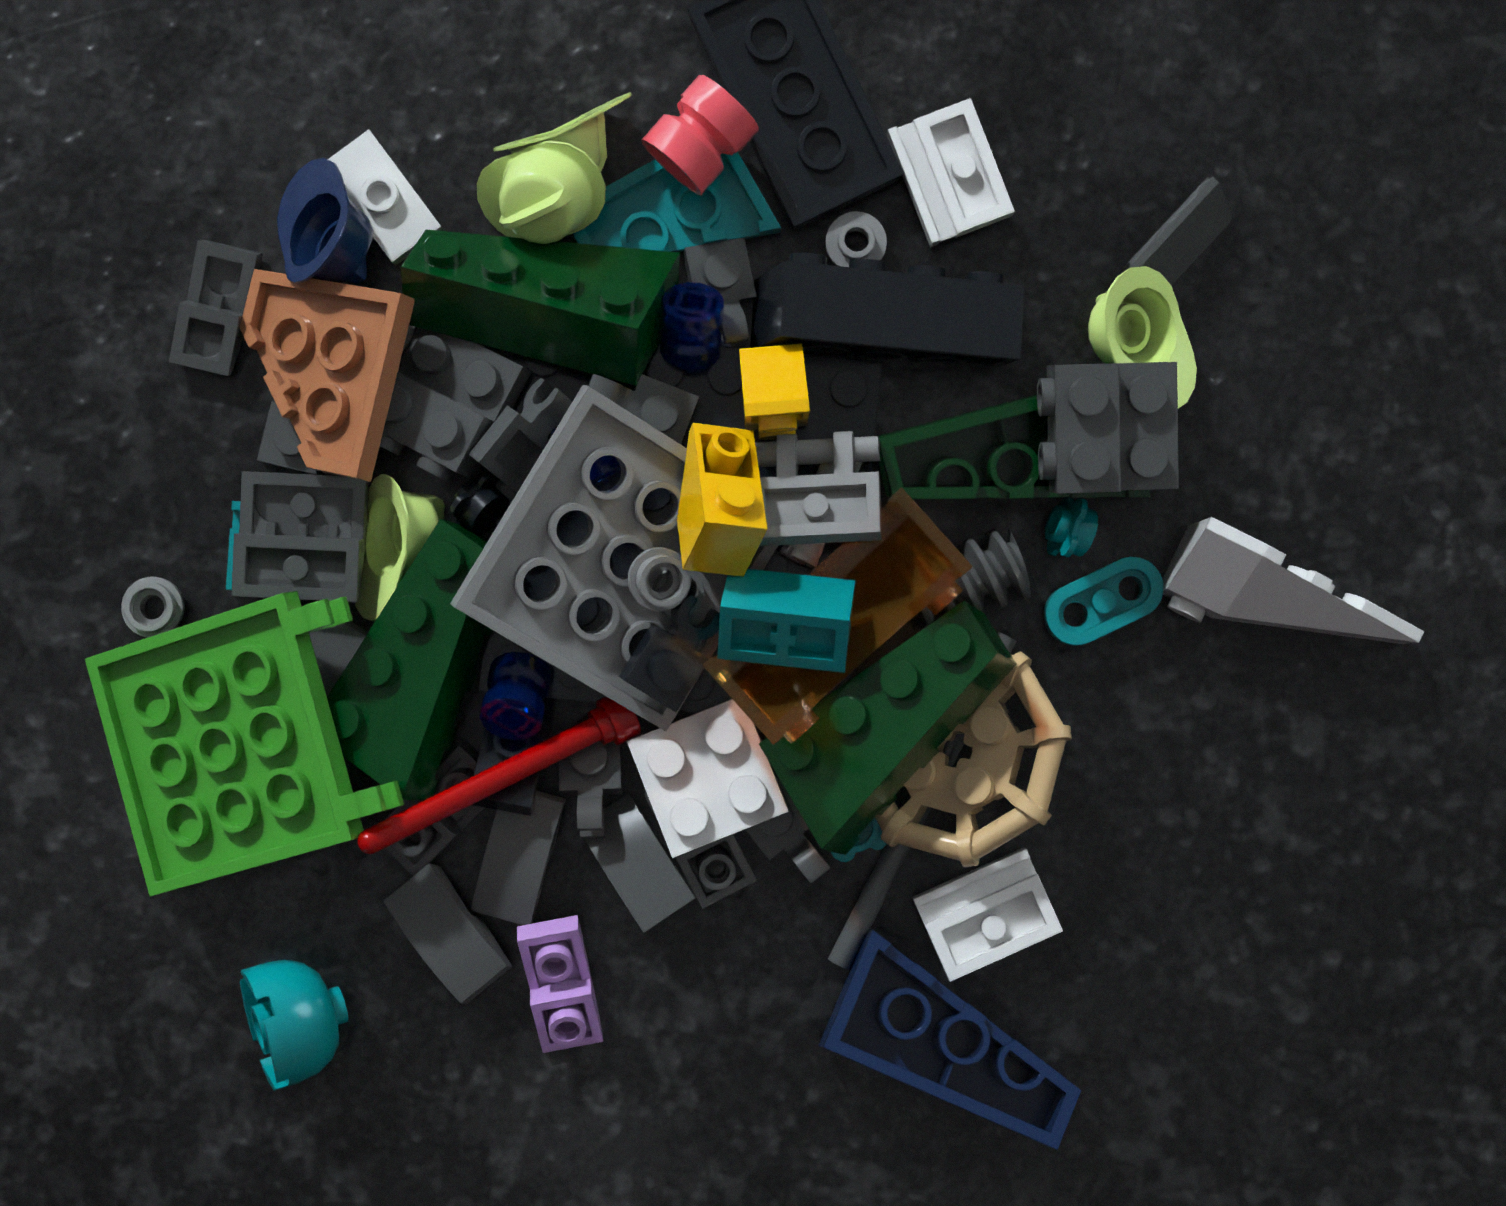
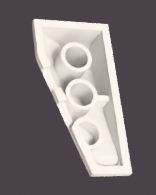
(1242, 580)

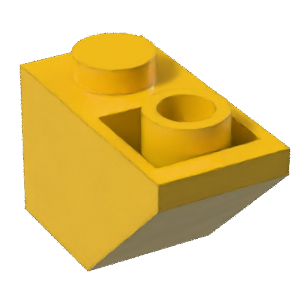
(774, 389)
(720, 501)

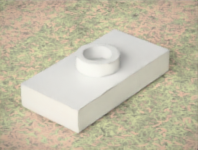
(384, 196)

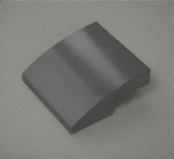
(300, 536)

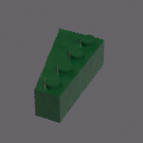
(543, 301)
(974, 456)
(412, 670)
(888, 724)

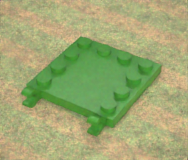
(230, 742)

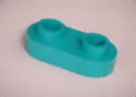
(1101, 601)

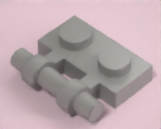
(823, 505)

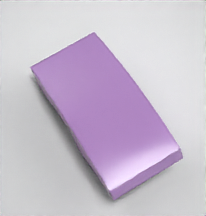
(560, 984)

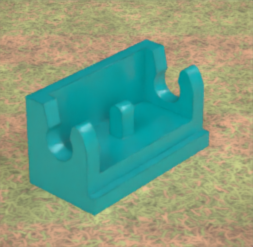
(786, 620)

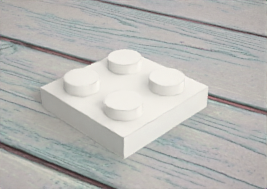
(707, 777)

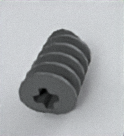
(991, 574)

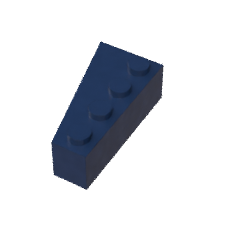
(929, 1038)

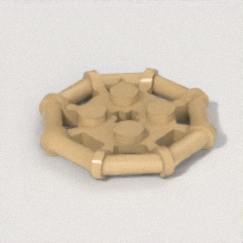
(985, 776)

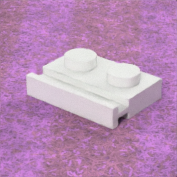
(950, 172)
(987, 914)

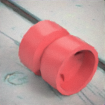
(693, 142)

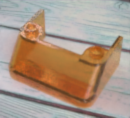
(893, 583)

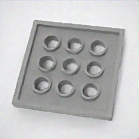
(582, 571)

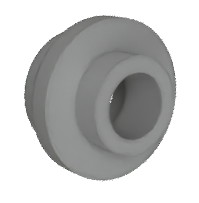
(850, 222)
(677, 582)
(134, 606)

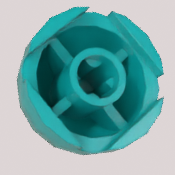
(292, 1019)

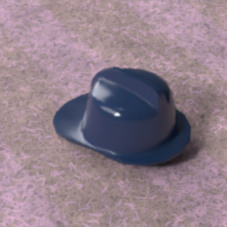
(322, 228)

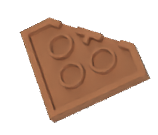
(329, 363)

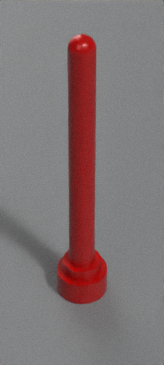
(604, 724)

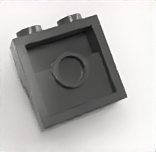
(447, 400)
(1109, 427)

